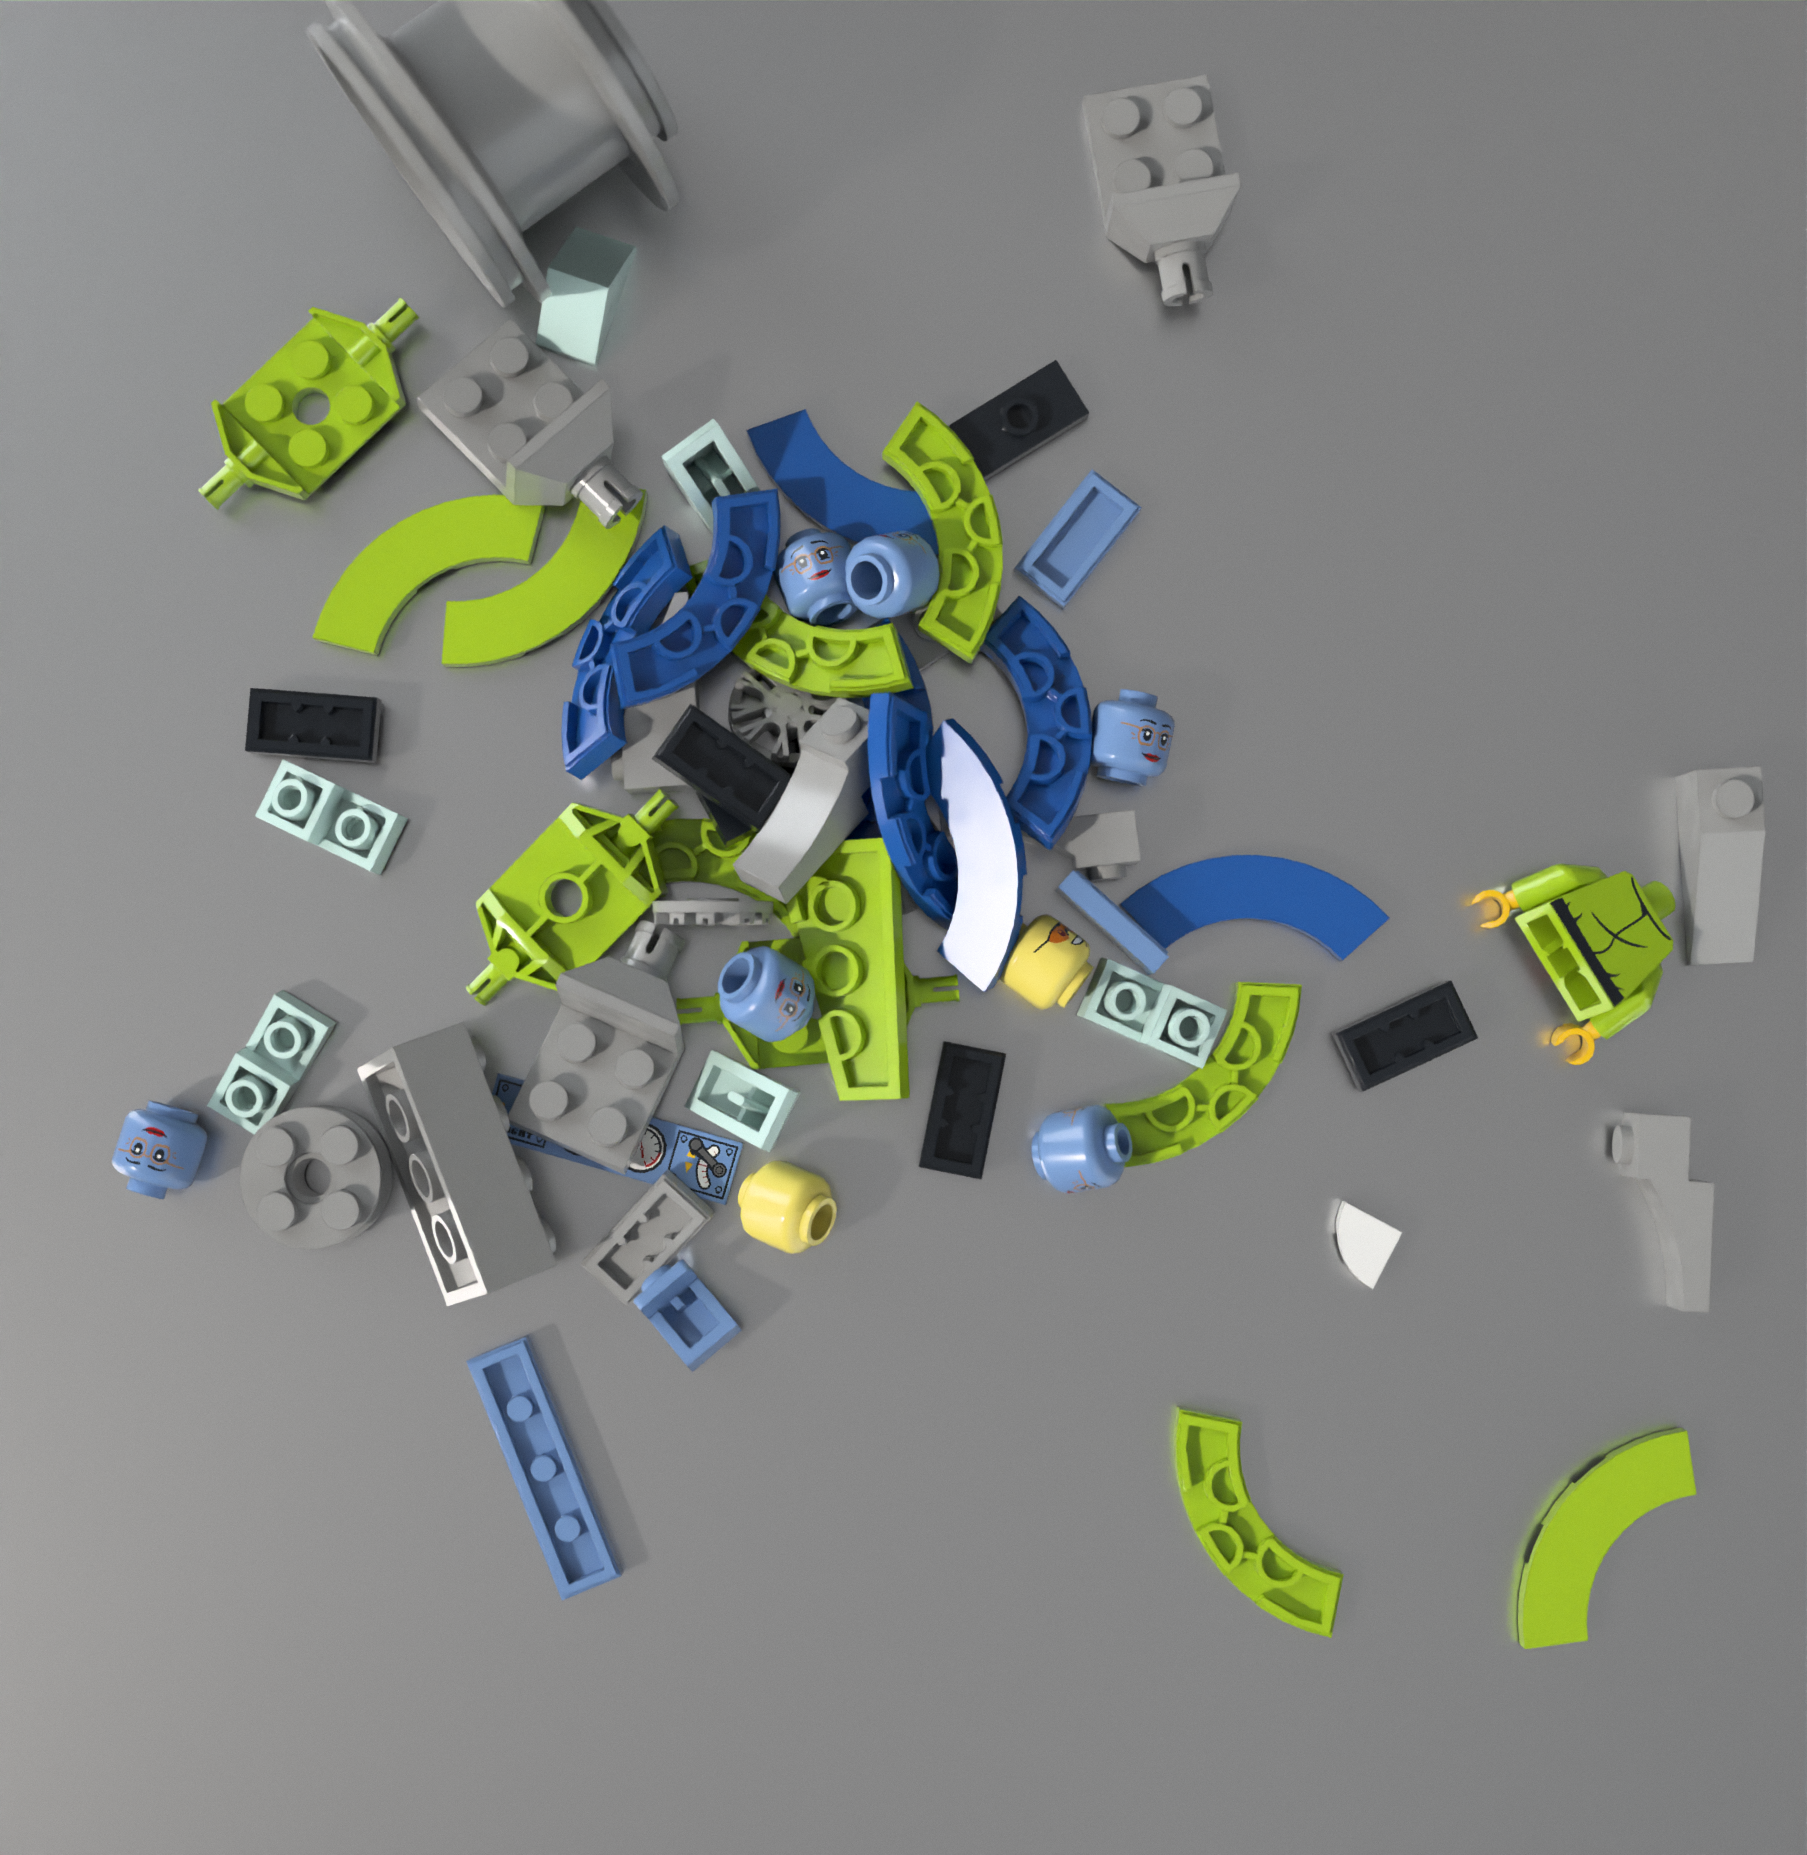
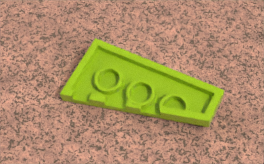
(856, 957)

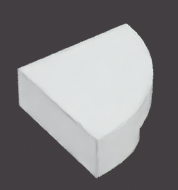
(1364, 1243)

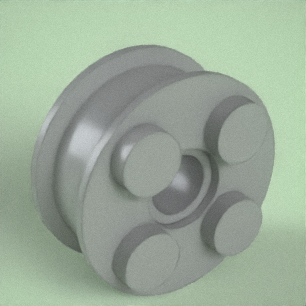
(276, 1186)

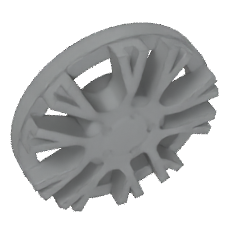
(784, 714)
(712, 912)

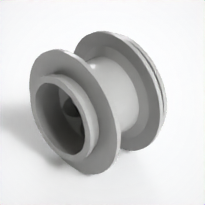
(503, 116)

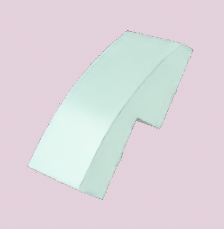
(331, 817)
(1152, 1012)
(272, 1063)

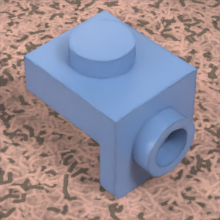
(685, 1313)

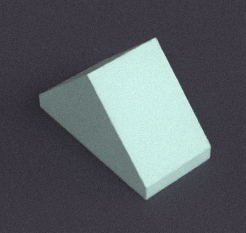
(585, 292)
(707, 468)
(742, 1100)

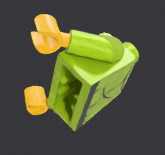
(1596, 942)

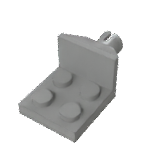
(1162, 178)
(531, 426)
(606, 1053)

